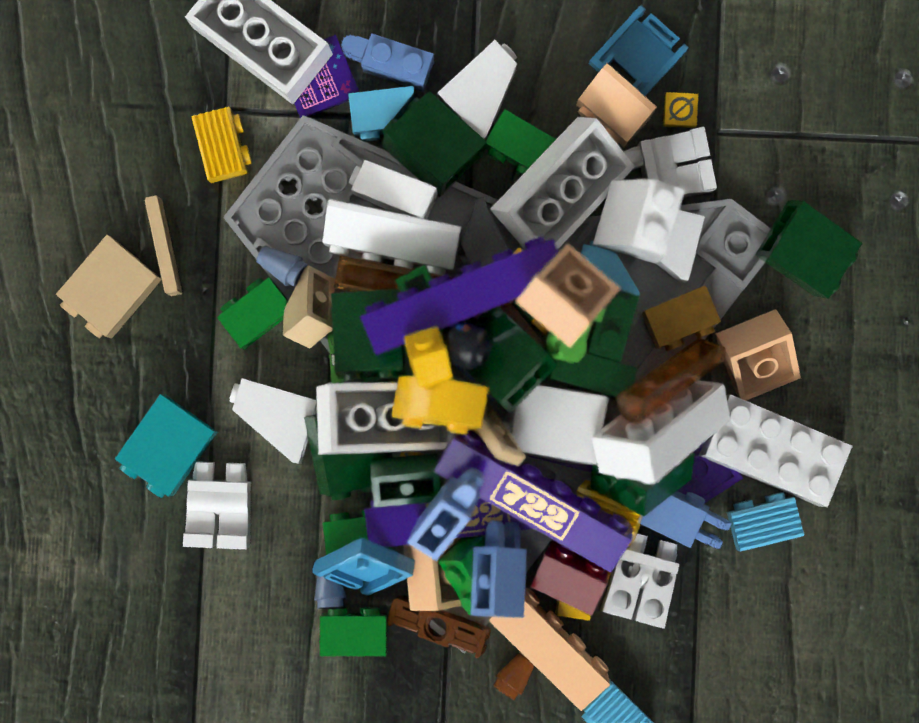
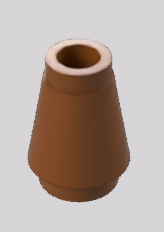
(514, 676)

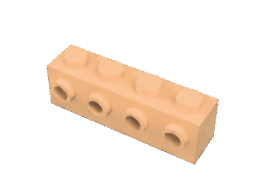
(555, 652)

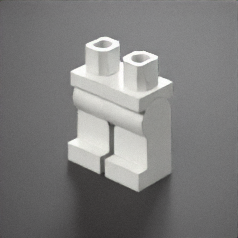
(662, 155)
(224, 498)
(650, 574)

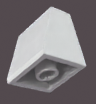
(639, 218)
(558, 424)

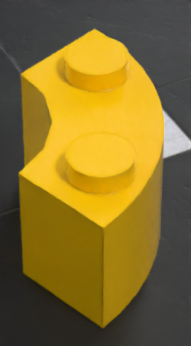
(442, 403)

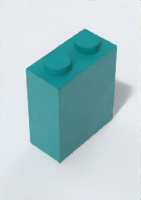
(165, 446)

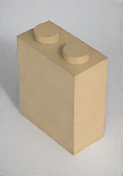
(107, 288)

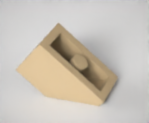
(309, 308)

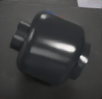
(467, 344)

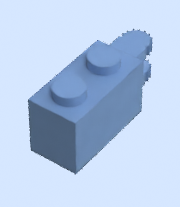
(390, 60)
(447, 514)
(682, 517)
(499, 573)

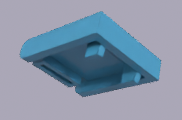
(641, 50)
(364, 566)

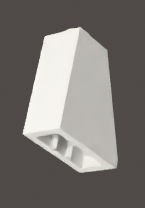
(481, 87)
(393, 190)
(682, 246)
(275, 415)

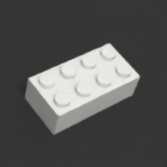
(263, 42)
(563, 184)
(360, 421)
(665, 437)
(778, 452)

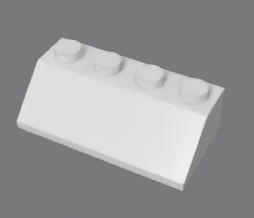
(391, 237)

